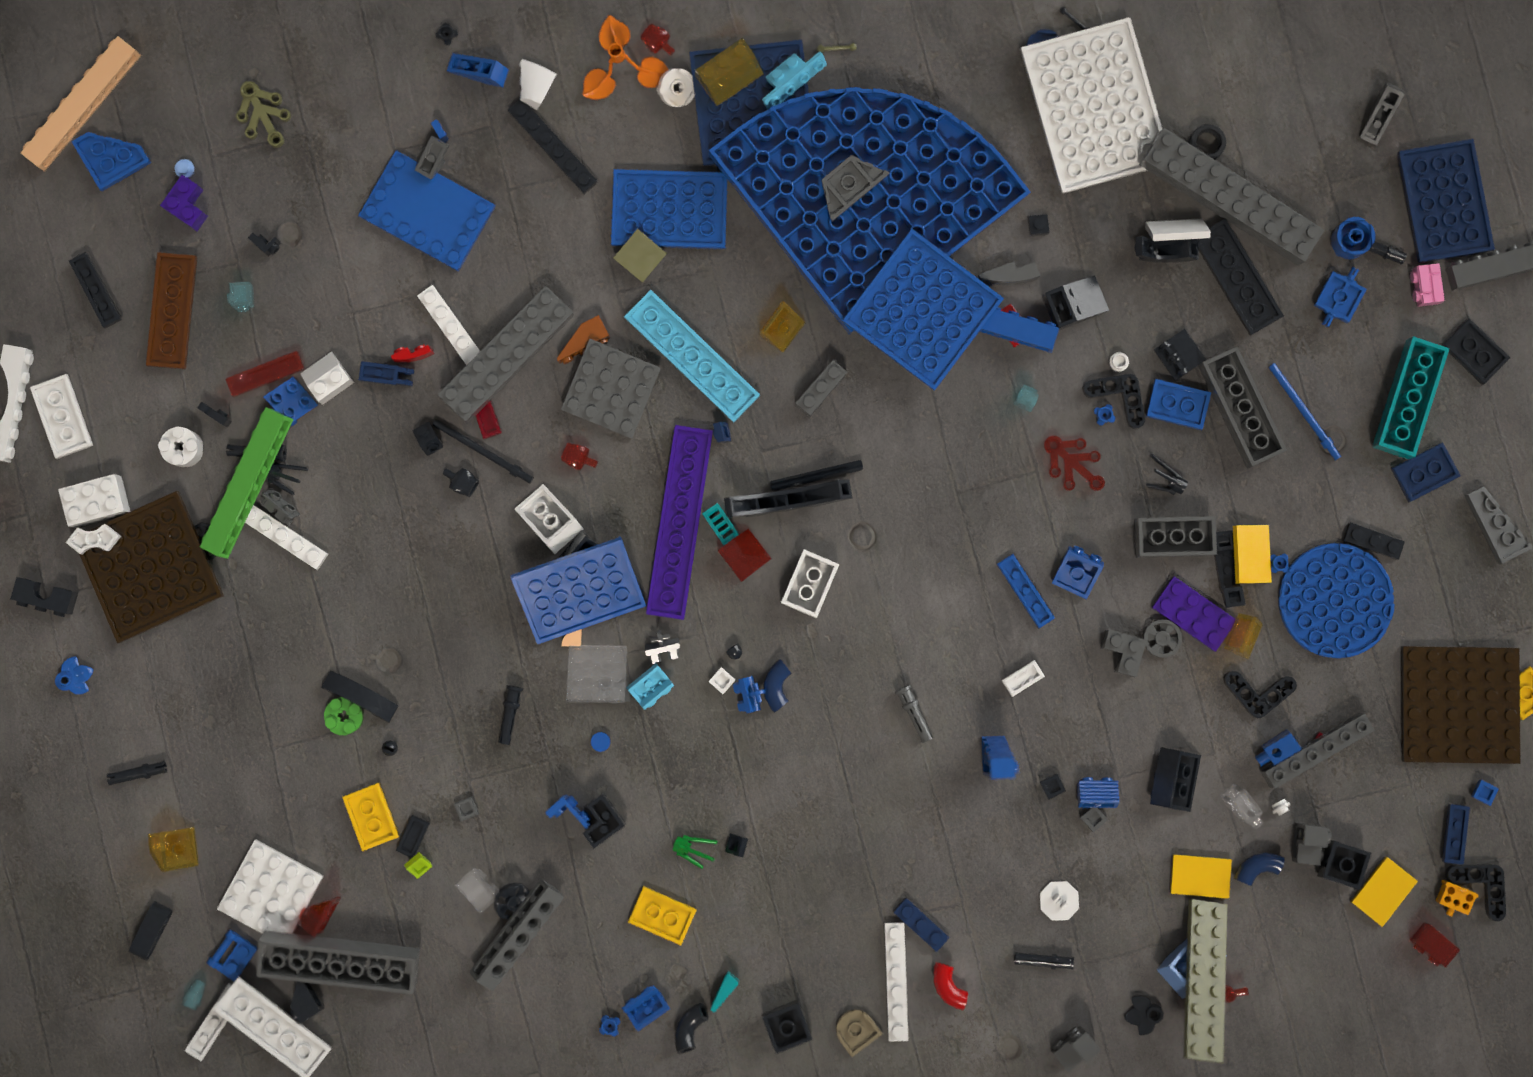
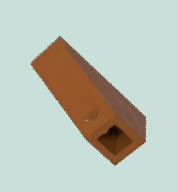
(590, 329)

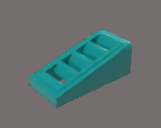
(710, 511)
(728, 984)

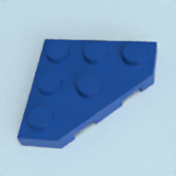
(109, 158)

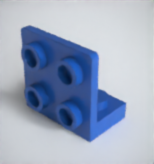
(559, 807)

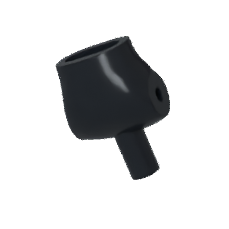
(462, 482)

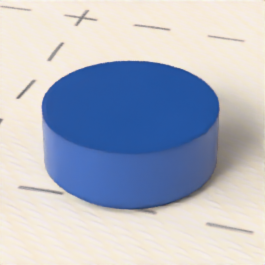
(600, 741)

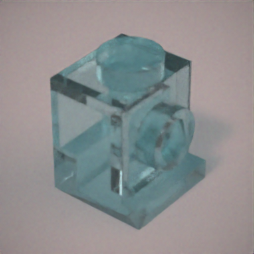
(1026, 398)

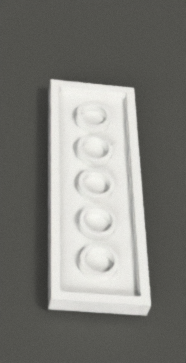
(272, 1028)

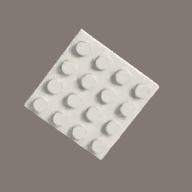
(270, 890)

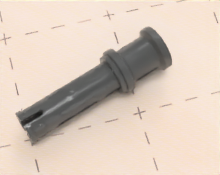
(910, 704)

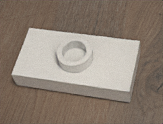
(1023, 678)

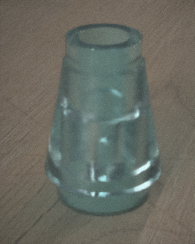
(194, 995)

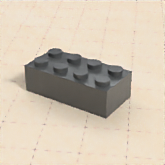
(1175, 537)

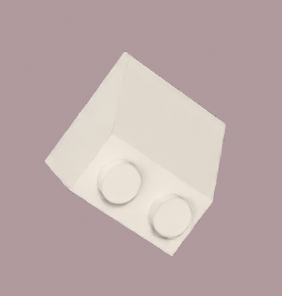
(326, 378)

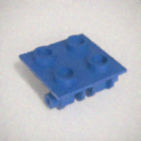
(291, 400)

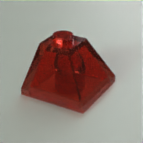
(744, 555)
(316, 916)

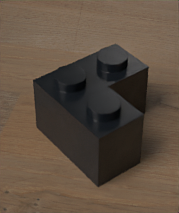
(608, 821)

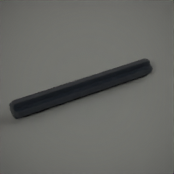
(816, 475)

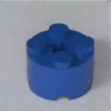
(1356, 228)

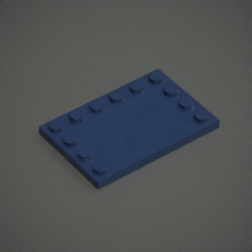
(1445, 201)

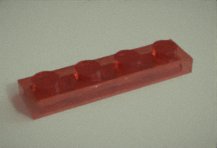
(265, 374)

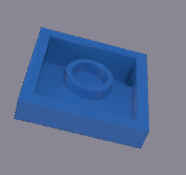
(1078, 571)

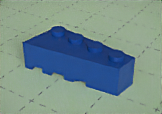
(997, 758)

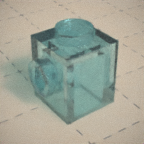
(241, 296)

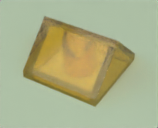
(782, 327)
(1243, 635)

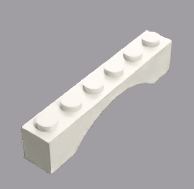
(16, 366)

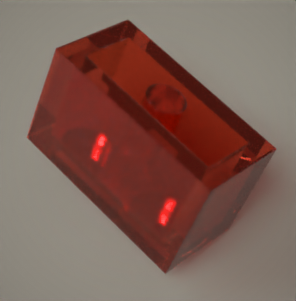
(1435, 945)

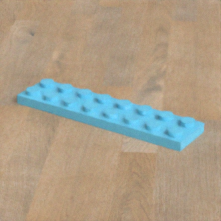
(692, 356)

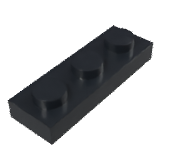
(1373, 541)

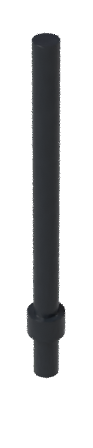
(514, 470)

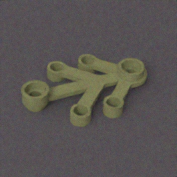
(260, 112)

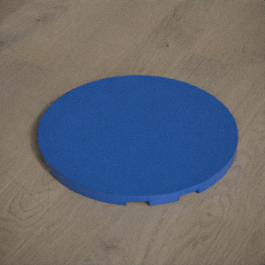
(1336, 600)

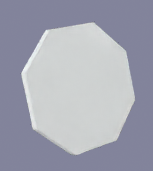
(1059, 900)

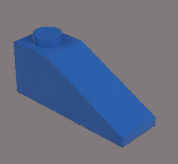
(478, 69)

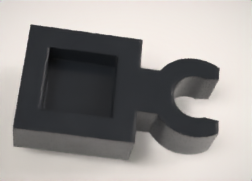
(219, 416)

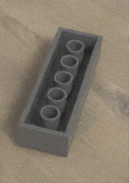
(1242, 407)

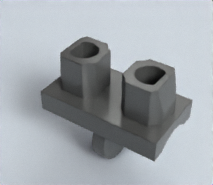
(661, 644)

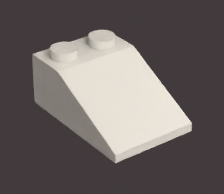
(549, 519)

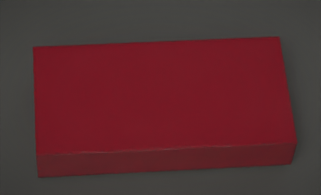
(488, 421)

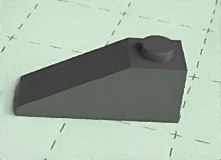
(1382, 113)

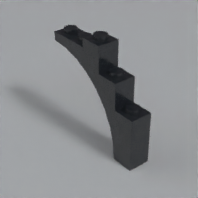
(788, 499)

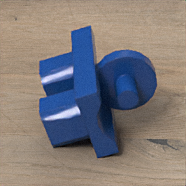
(750, 693)

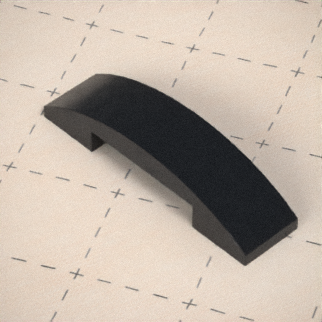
(1225, 565)
(360, 696)

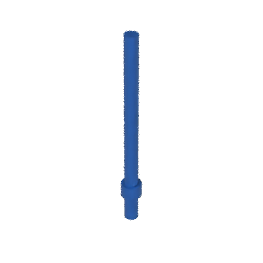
(1326, 442)

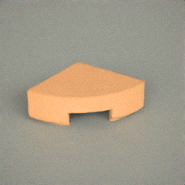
(572, 638)

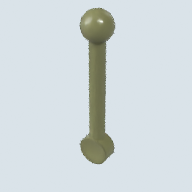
(821, 48)

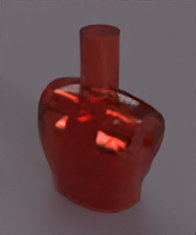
(656, 38)
(577, 456)
(1231, 993)

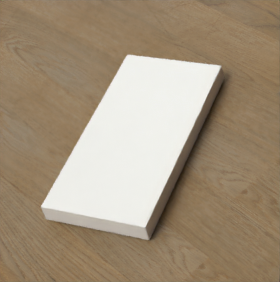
(61, 416)

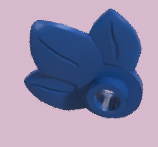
(76, 674)

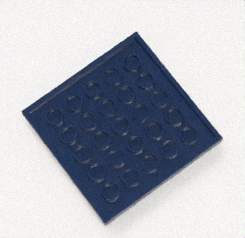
(721, 120)

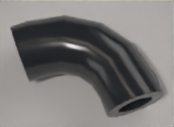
(686, 1027)

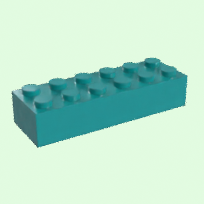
(1410, 398)

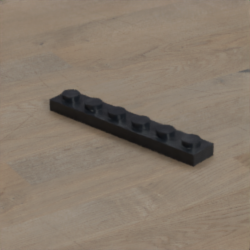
(552, 146)

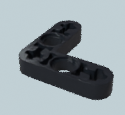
(1120, 388)
(1261, 700)
(1484, 877)

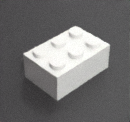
(94, 501)
(810, 583)

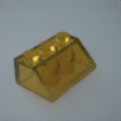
(729, 72)

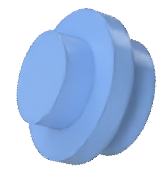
(185, 168)

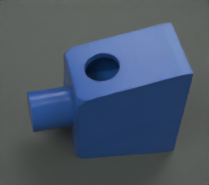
(1286, 747)

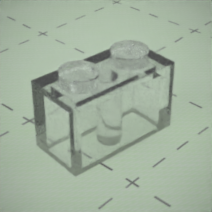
(477, 889)

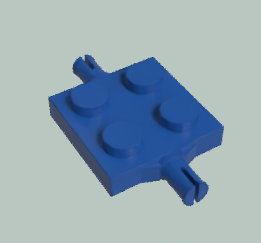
(1340, 297)

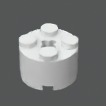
(170, 447)

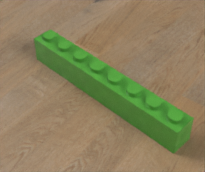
(246, 483)

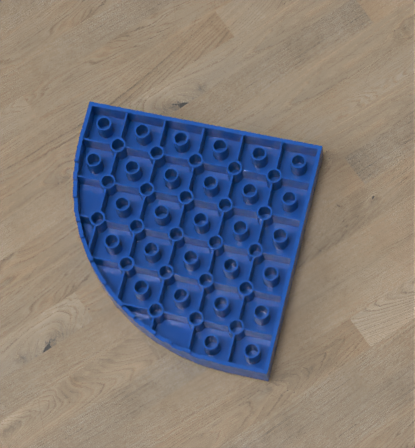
(939, 183)

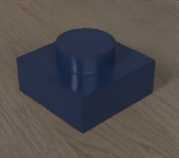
(721, 432)

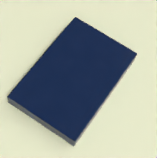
(1425, 472)

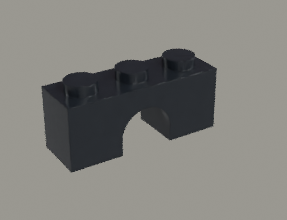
(28, 592)

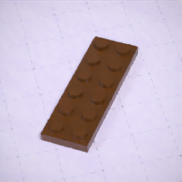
(171, 310)

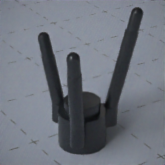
(275, 474)
(1176, 482)

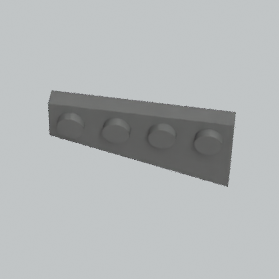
(1499, 532)

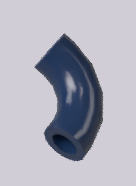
(774, 685)
(1258, 864)

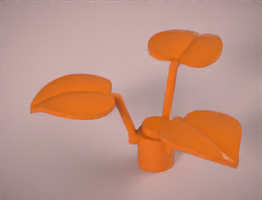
(613, 38)

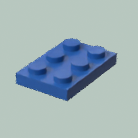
(1178, 404)

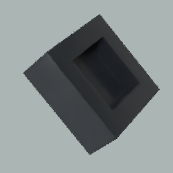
(1038, 225)
(1052, 786)
(736, 845)

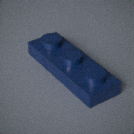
(1455, 834)
(921, 924)

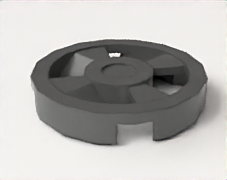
(1162, 638)

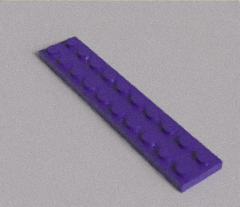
(679, 522)

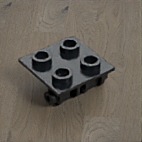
(1179, 354)

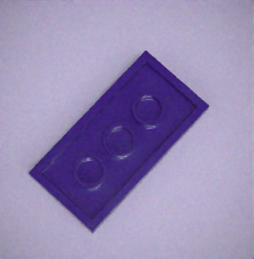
(1194, 614)

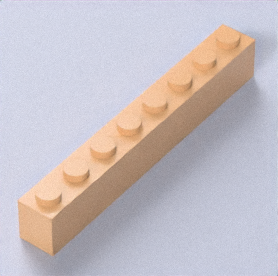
(80, 103)

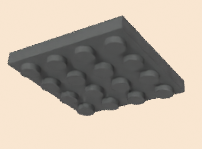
(610, 388)

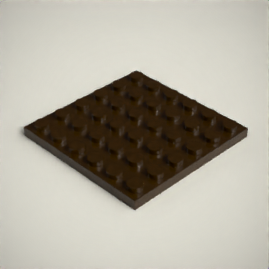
(152, 569)
(1460, 704)

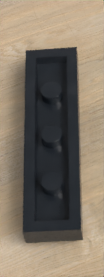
(95, 290)

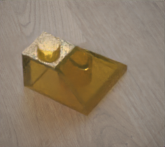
(174, 849)

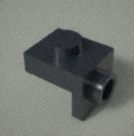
(427, 438)

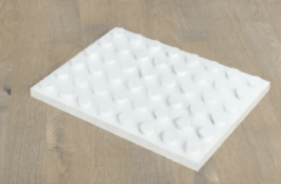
(1093, 103)

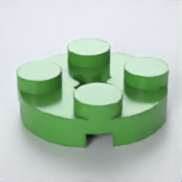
(349, 725)

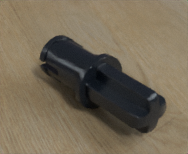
(1388, 252)

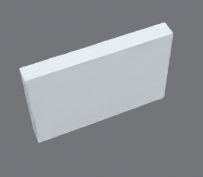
(1177, 230)

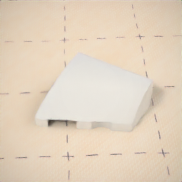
(534, 83)

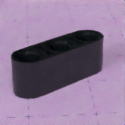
(150, 930)

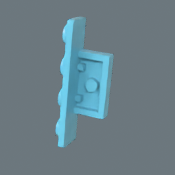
(791, 76)

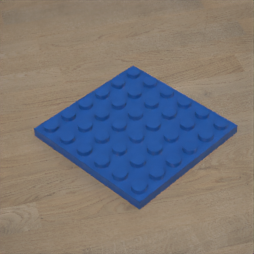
(923, 309)

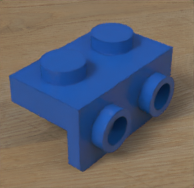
(645, 1007)

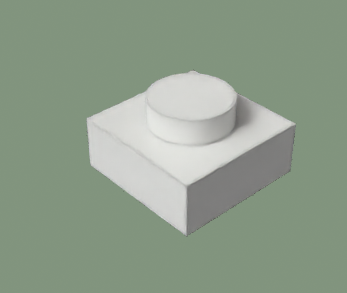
(722, 680)

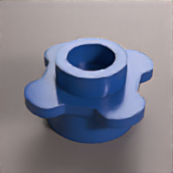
(1109, 415)
(1274, 563)
(612, 1030)

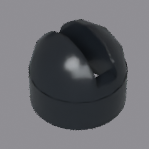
(734, 652)
(392, 744)

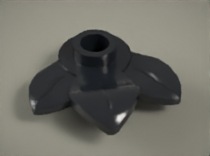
(1141, 1015)

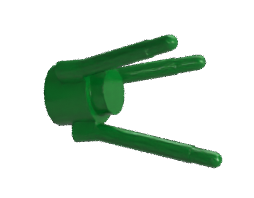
(683, 847)

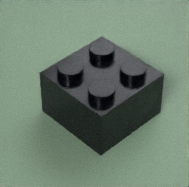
(1344, 864)
(786, 1026)

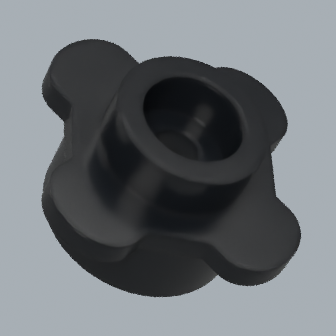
(446, 28)

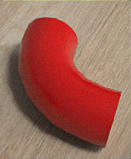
(946, 988)

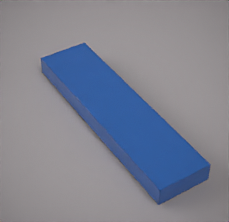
(1025, 591)

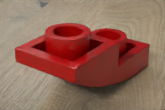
(405, 355)

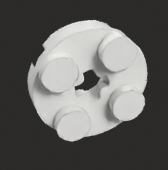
(666, 90)

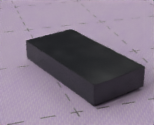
(413, 836)

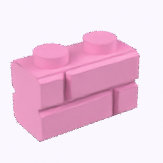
(1427, 285)

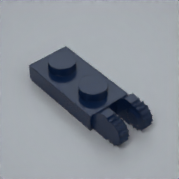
(383, 374)

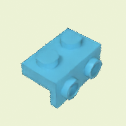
(650, 686)

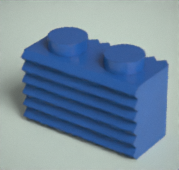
(1097, 793)

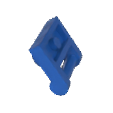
(237, 959)

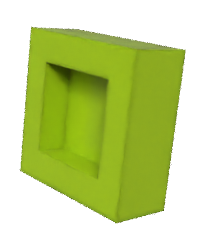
(418, 865)

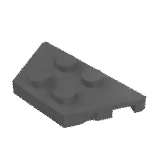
(849, 184)

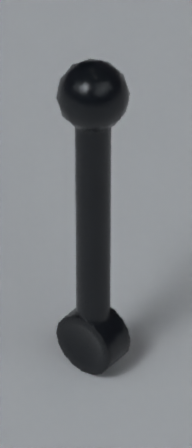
(1063, 10)

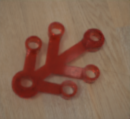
(1071, 461)

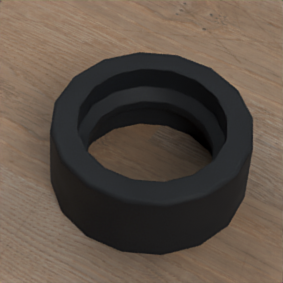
(1212, 129)

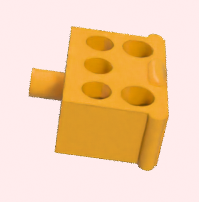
(1457, 893)

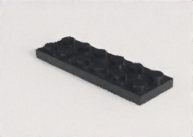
(1239, 278)

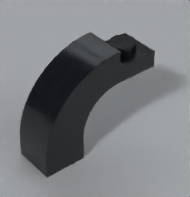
(1167, 250)

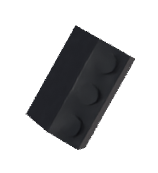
(1175, 779)

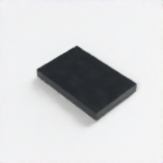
(1476, 351)

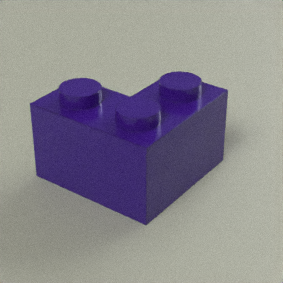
(181, 203)

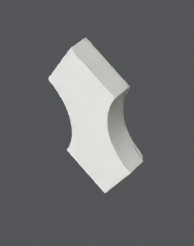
(84, 540)

